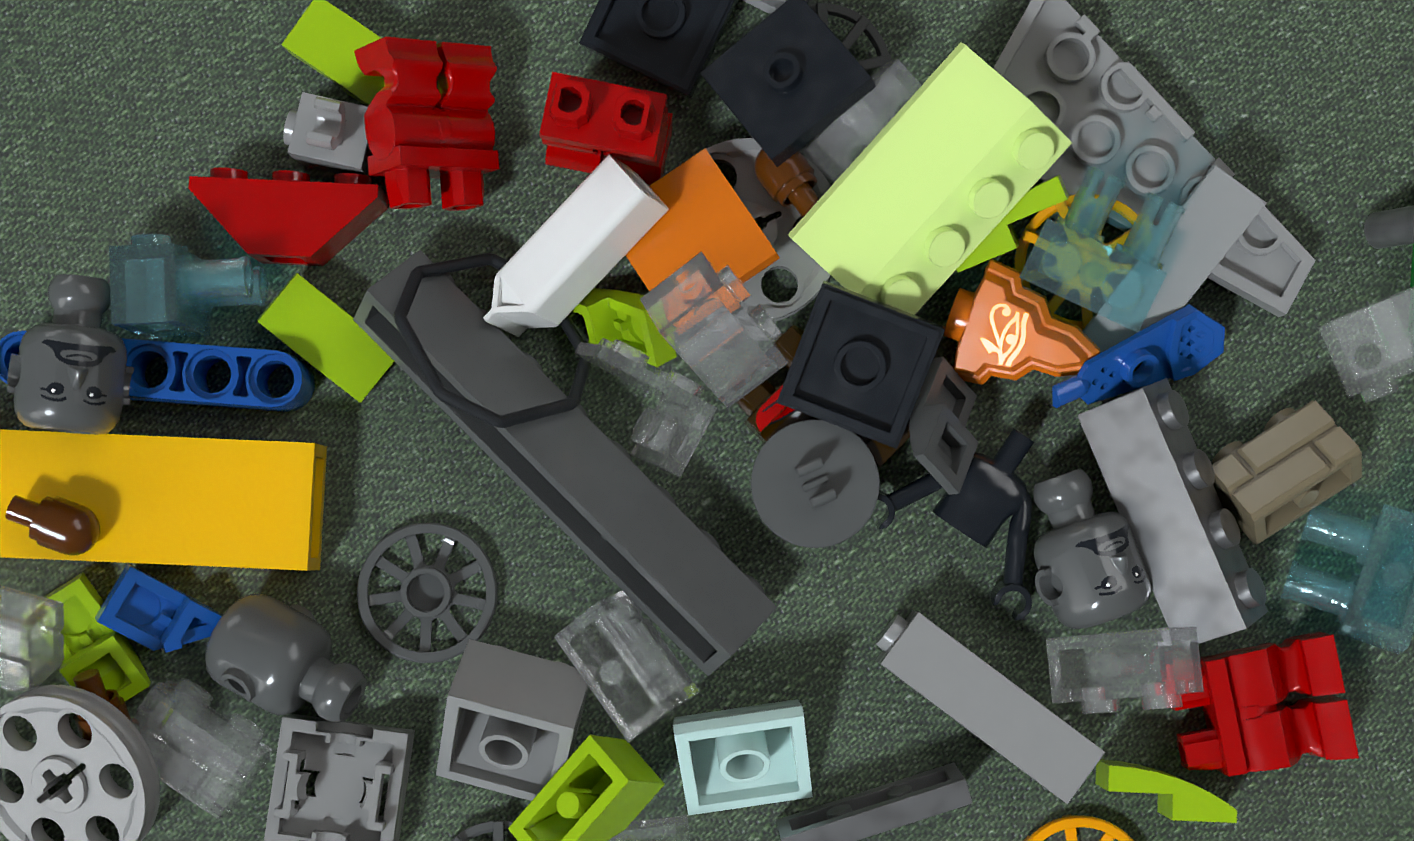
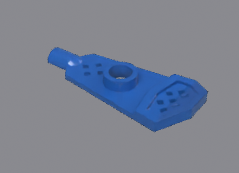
(1169, 349)

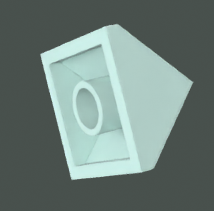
(743, 757)

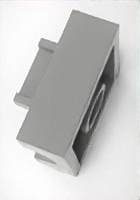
(346, 759)

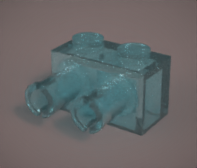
(1105, 280)
(170, 292)
(1378, 600)

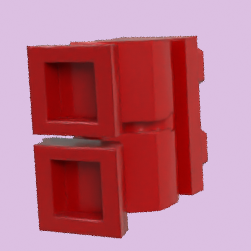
(602, 118)
(430, 130)
(1243, 714)

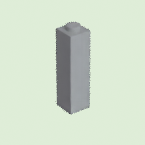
(987, 704)

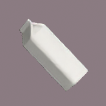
(574, 249)

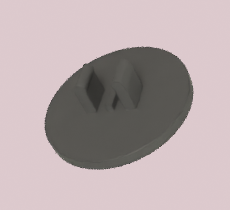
(815, 484)

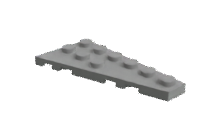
(1138, 137)

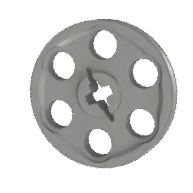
(741, 157)
(60, 752)

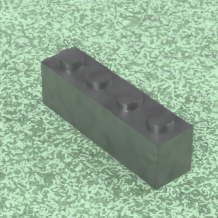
(1174, 512)

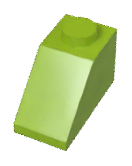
(590, 795)

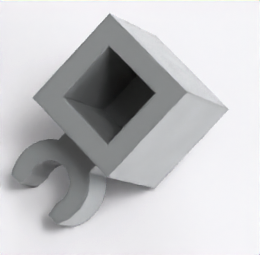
(328, 135)

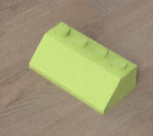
(931, 184)

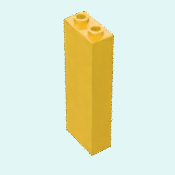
(172, 497)

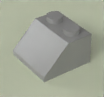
(509, 720)

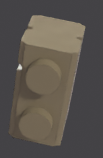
(1285, 470)

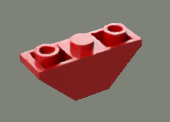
(290, 216)

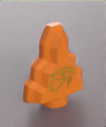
(1011, 331)

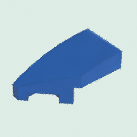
(155, 612)

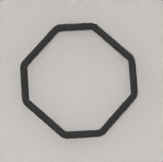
(431, 375)

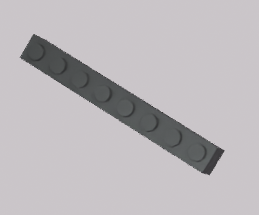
(573, 470)

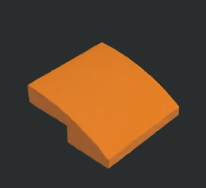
(701, 217)

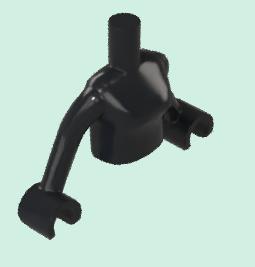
(984, 504)

